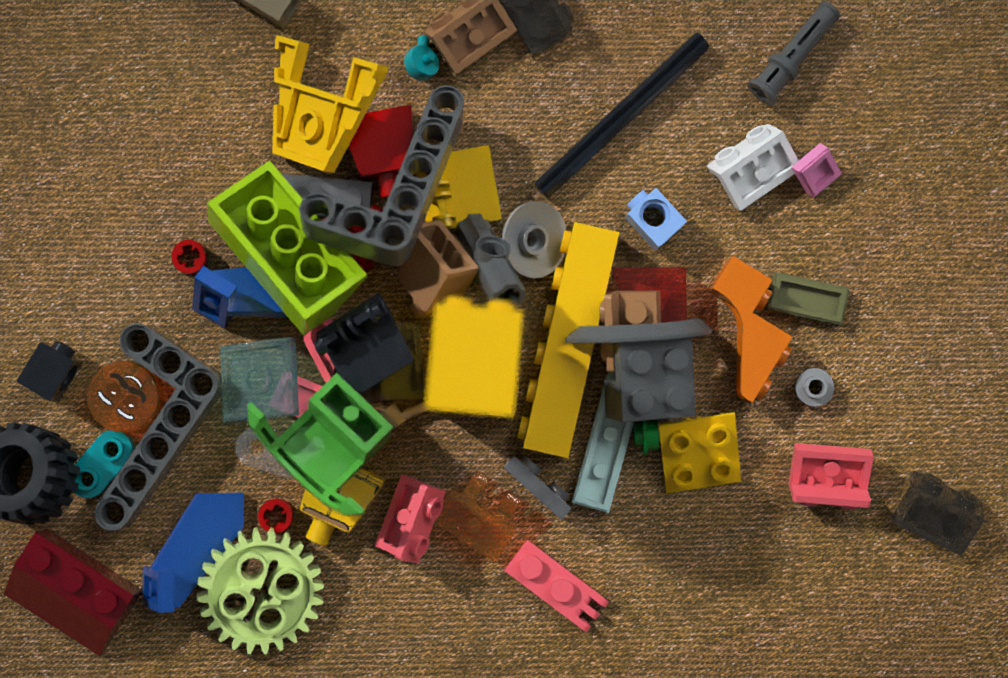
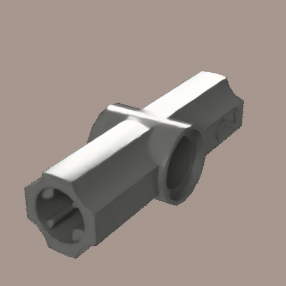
(492, 258)

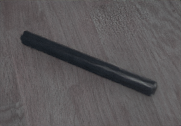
(622, 115)

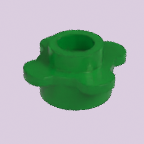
(646, 435)

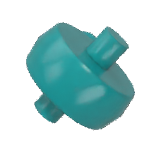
(421, 60)

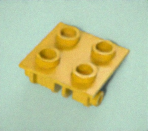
(465, 188)
(700, 452)

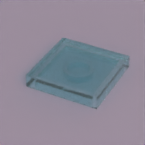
(262, 375)

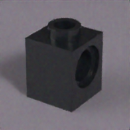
(50, 370)

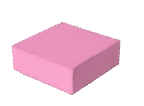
(816, 170)

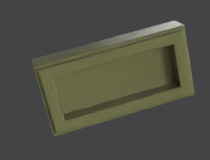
(807, 298)

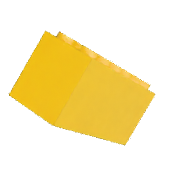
(474, 357)

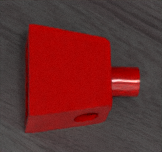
(382, 145)

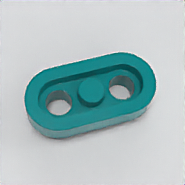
(101, 464)

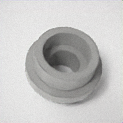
(802, 387)

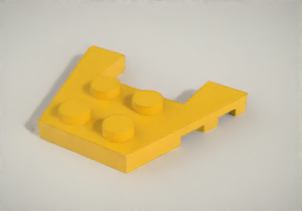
(314, 123)

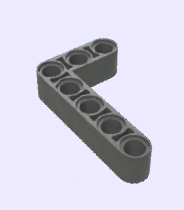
(405, 191)
(163, 426)

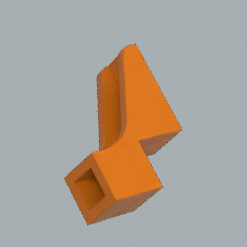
(758, 341)

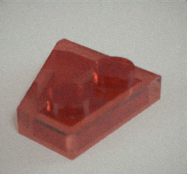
(667, 280)

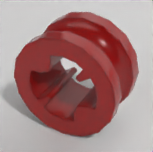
(180, 251)
(271, 505)

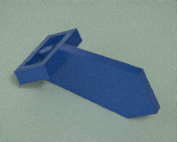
(231, 293)
(180, 561)

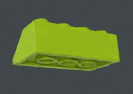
(265, 232)

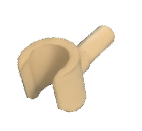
(396, 417)

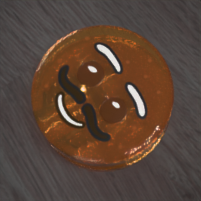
(125, 396)

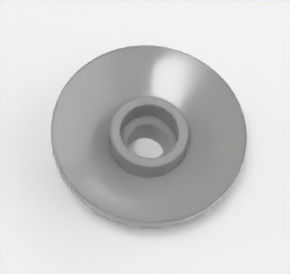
(545, 232)

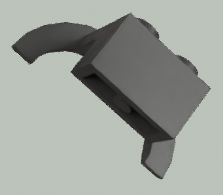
(650, 368)

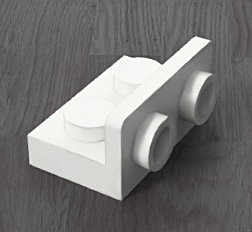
(754, 165)

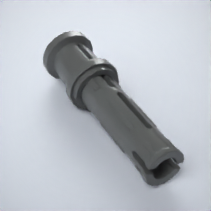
(783, 65)

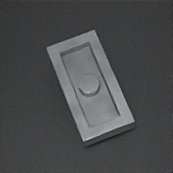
(552, 497)

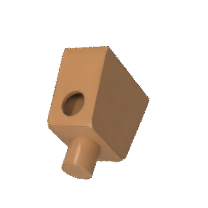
(436, 269)

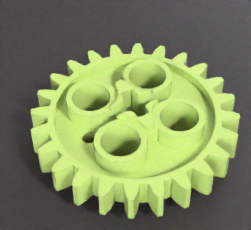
(228, 578)

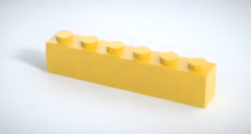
(564, 364)

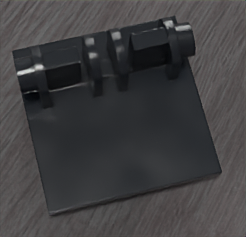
(365, 345)

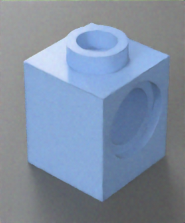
(656, 235)

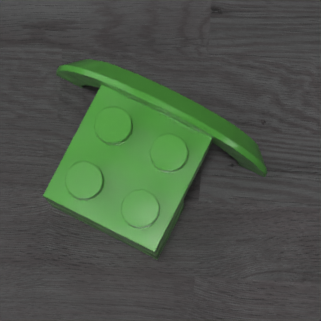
(327, 442)

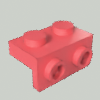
(830, 476)
(410, 519)

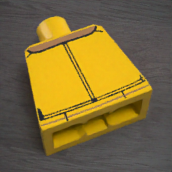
(361, 487)

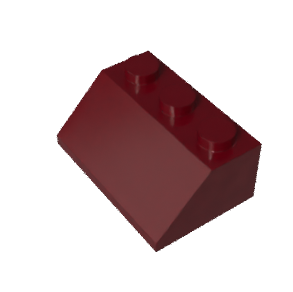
(71, 590)

